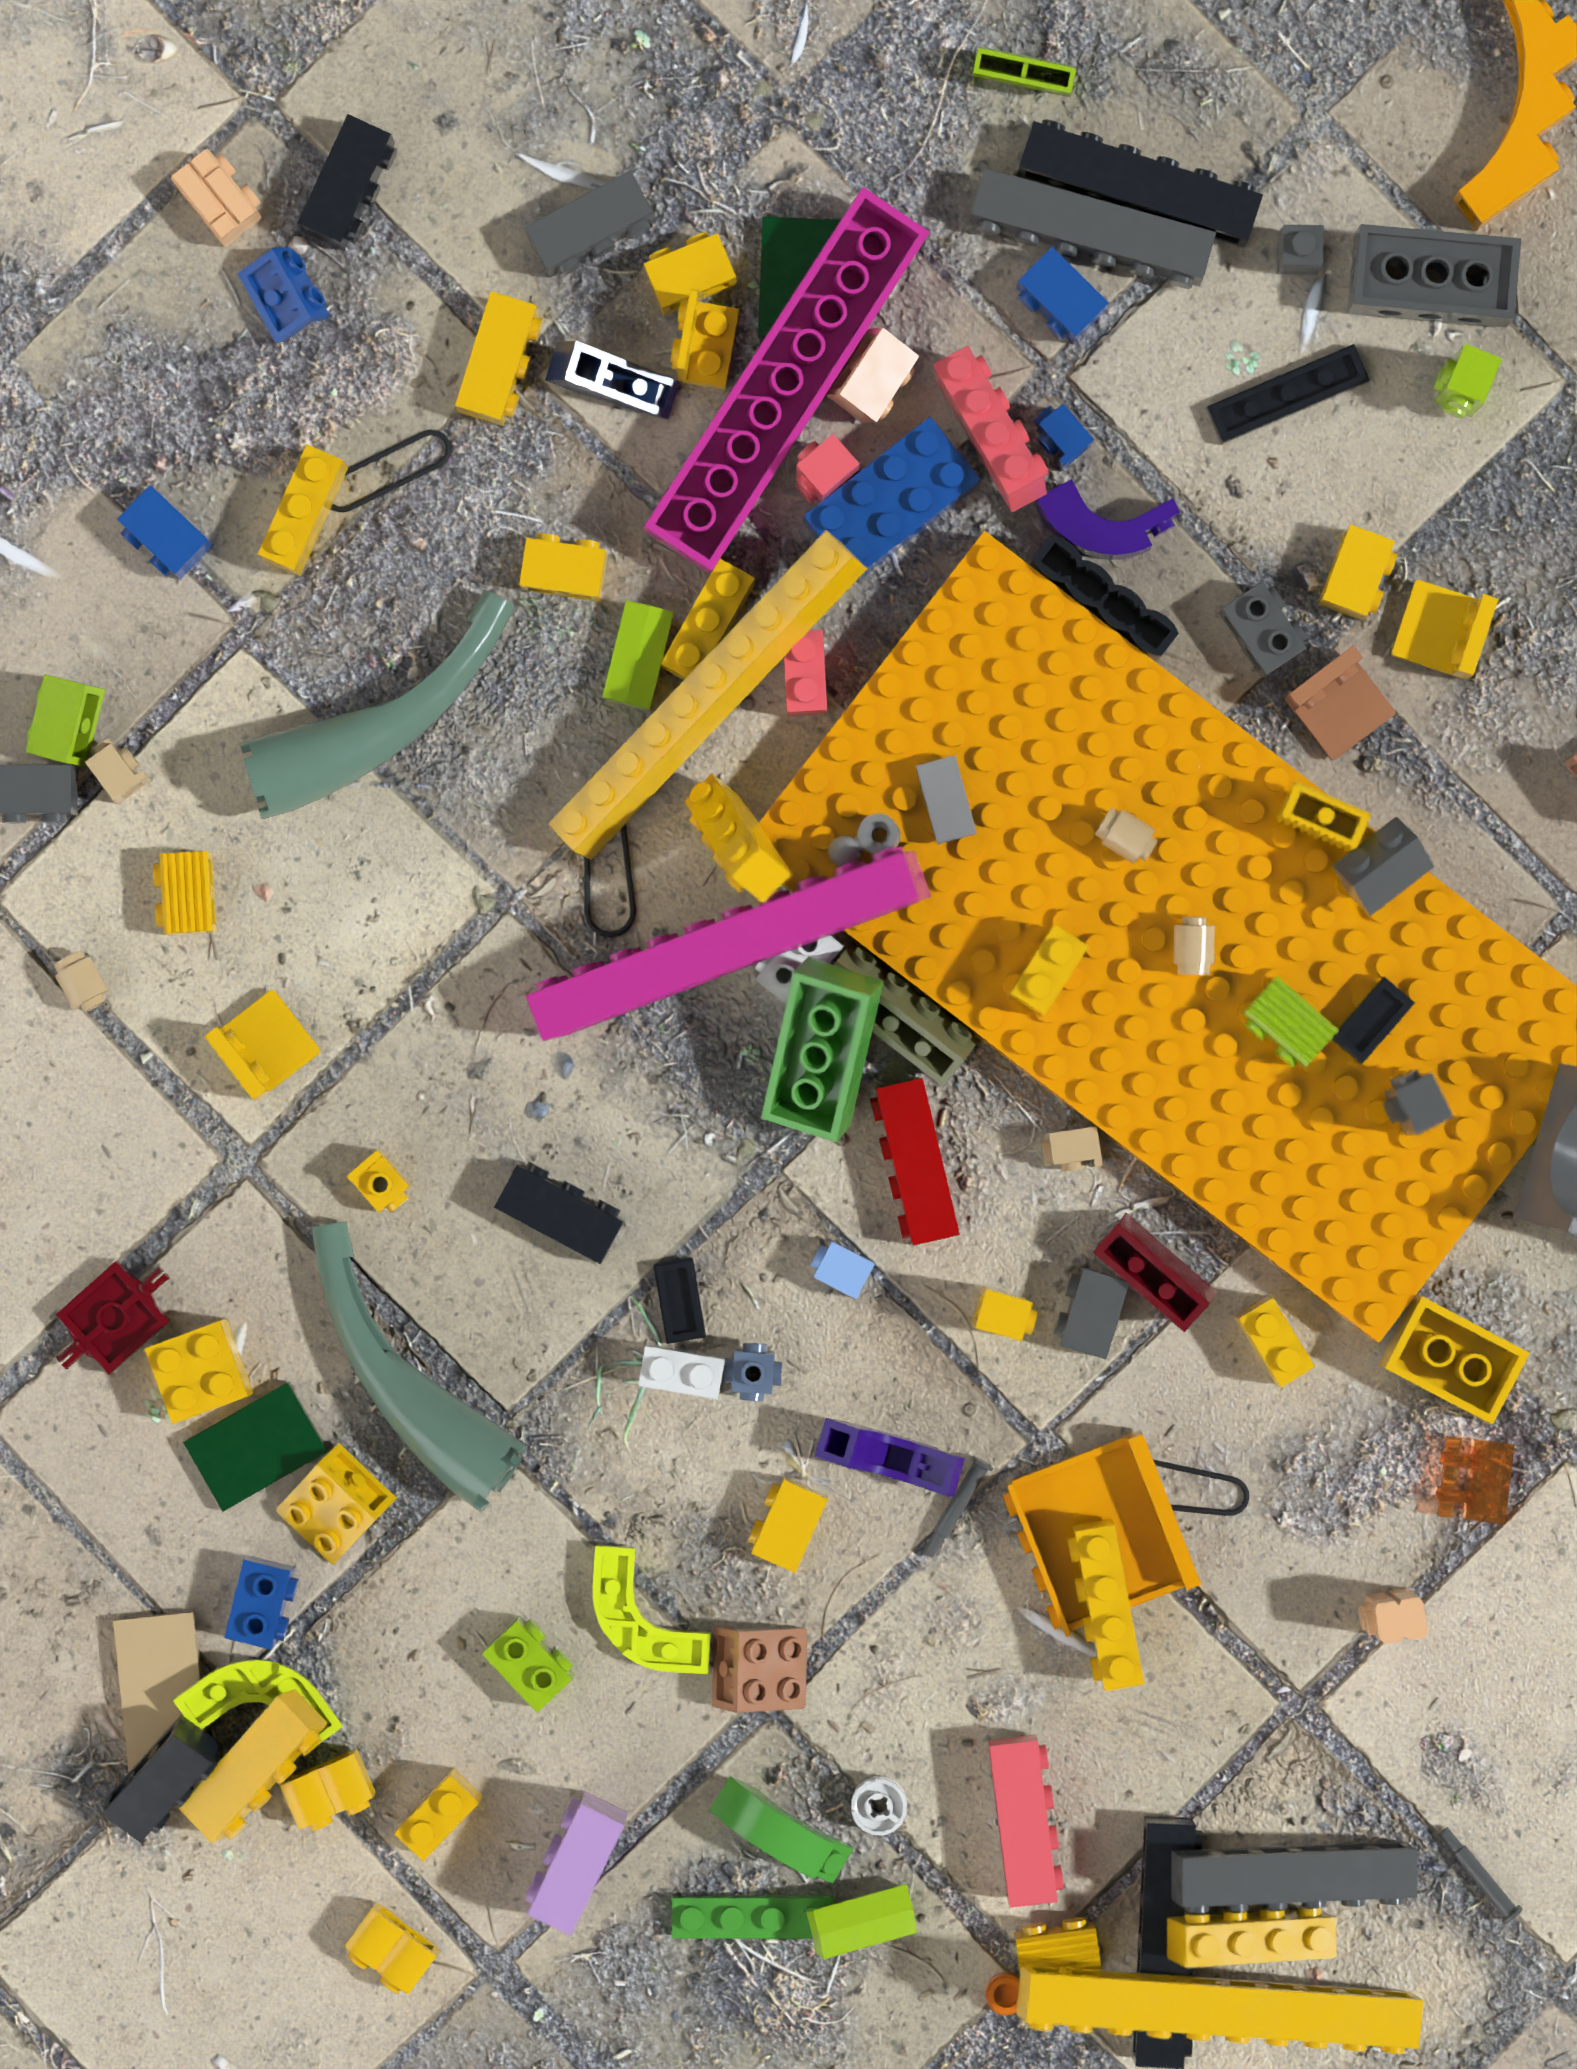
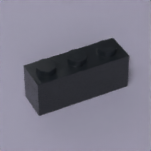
(347, 183)
(560, 1212)
(162, 1779)

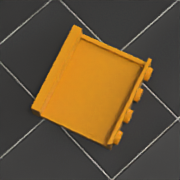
(1093, 1486)

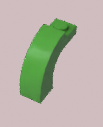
(779, 1832)

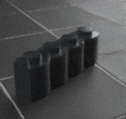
(1110, 602)

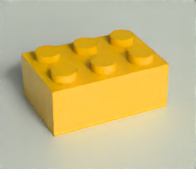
(1454, 1359)

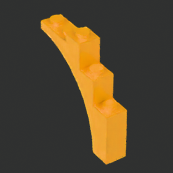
(1541, 104)

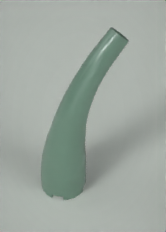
(328, 754)
(440, 1429)

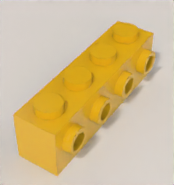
(736, 839)
(1108, 1605)
(253, 1766)
(1251, 1937)

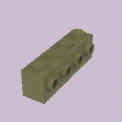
(912, 1022)

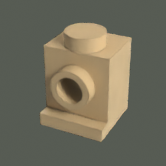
(116, 770)
(1072, 1148)

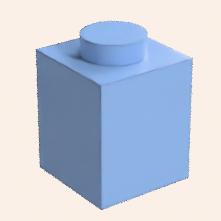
(841, 1268)

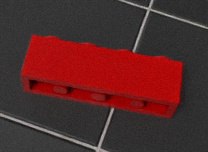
(916, 1161)

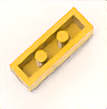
(499, 359)
(303, 510)
(708, 618)

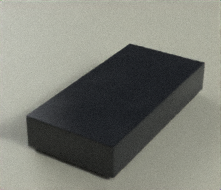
(1372, 1020)
(679, 1300)

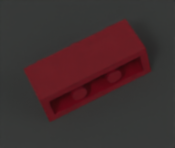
(1155, 1272)

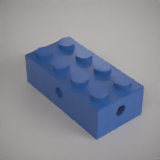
(895, 496)

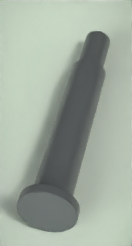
(957, 1504)
(1481, 1877)

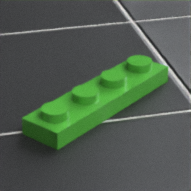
(744, 1916)

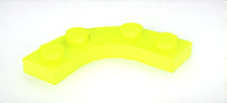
(627, 1627)
(249, 1682)

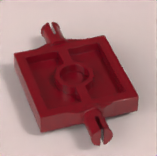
(113, 1317)

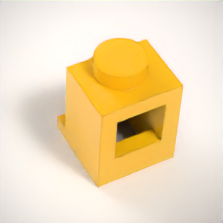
(380, 1166)

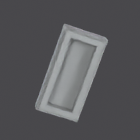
(946, 800)

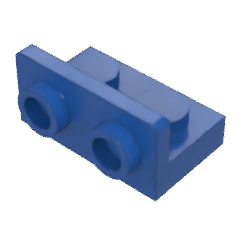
(283, 293)

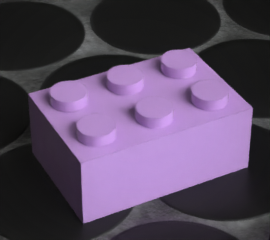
(575, 1862)

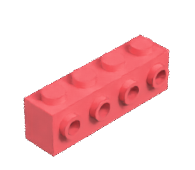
(990, 428)
(1023, 1820)

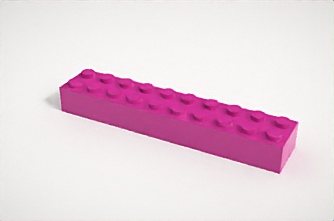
(785, 380)
(724, 947)

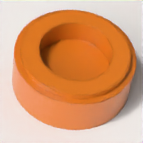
(1003, 1993)

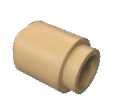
(1126, 835)
(1194, 946)
(81, 981)

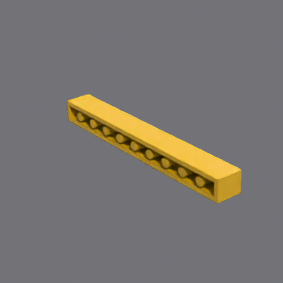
(707, 696)
(1219, 2008)

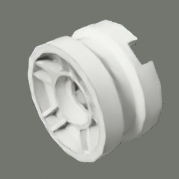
(879, 1822)

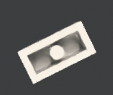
(681, 1371)

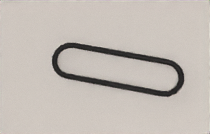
(403, 481)

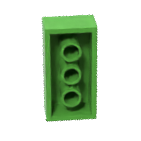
(822, 1049)

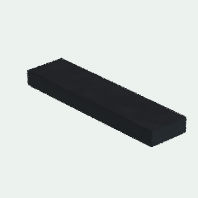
(1287, 394)

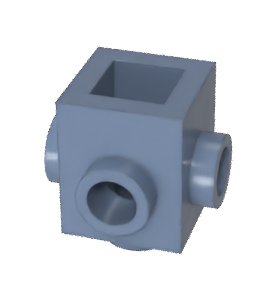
(753, 1355)

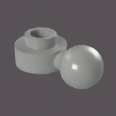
(848, 849)

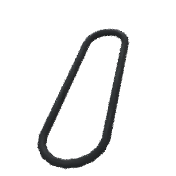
(626, 927)
(1239, 1482)

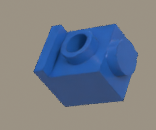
(1062, 435)

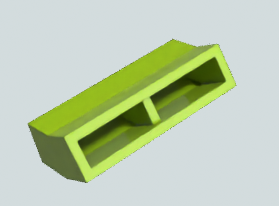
(1026, 62)
(637, 655)
(862, 1922)

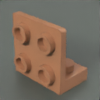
(1340, 704)
(759, 1669)

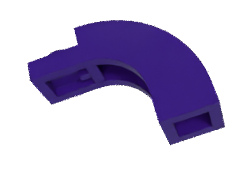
(1096, 537)
(889, 1456)

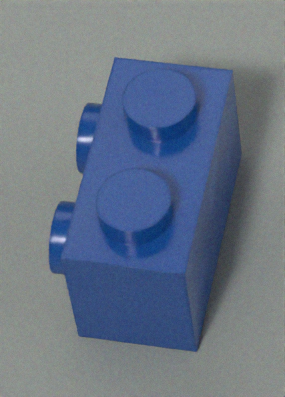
(261, 1602)

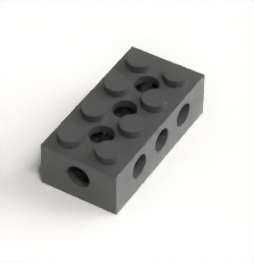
(1449, 253)

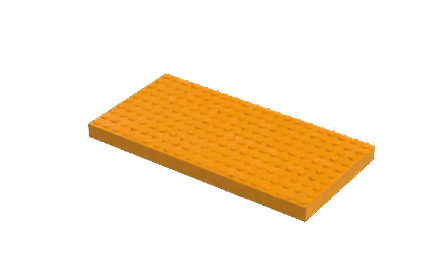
(1048, 735)

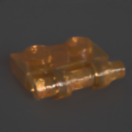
(1486, 1483)

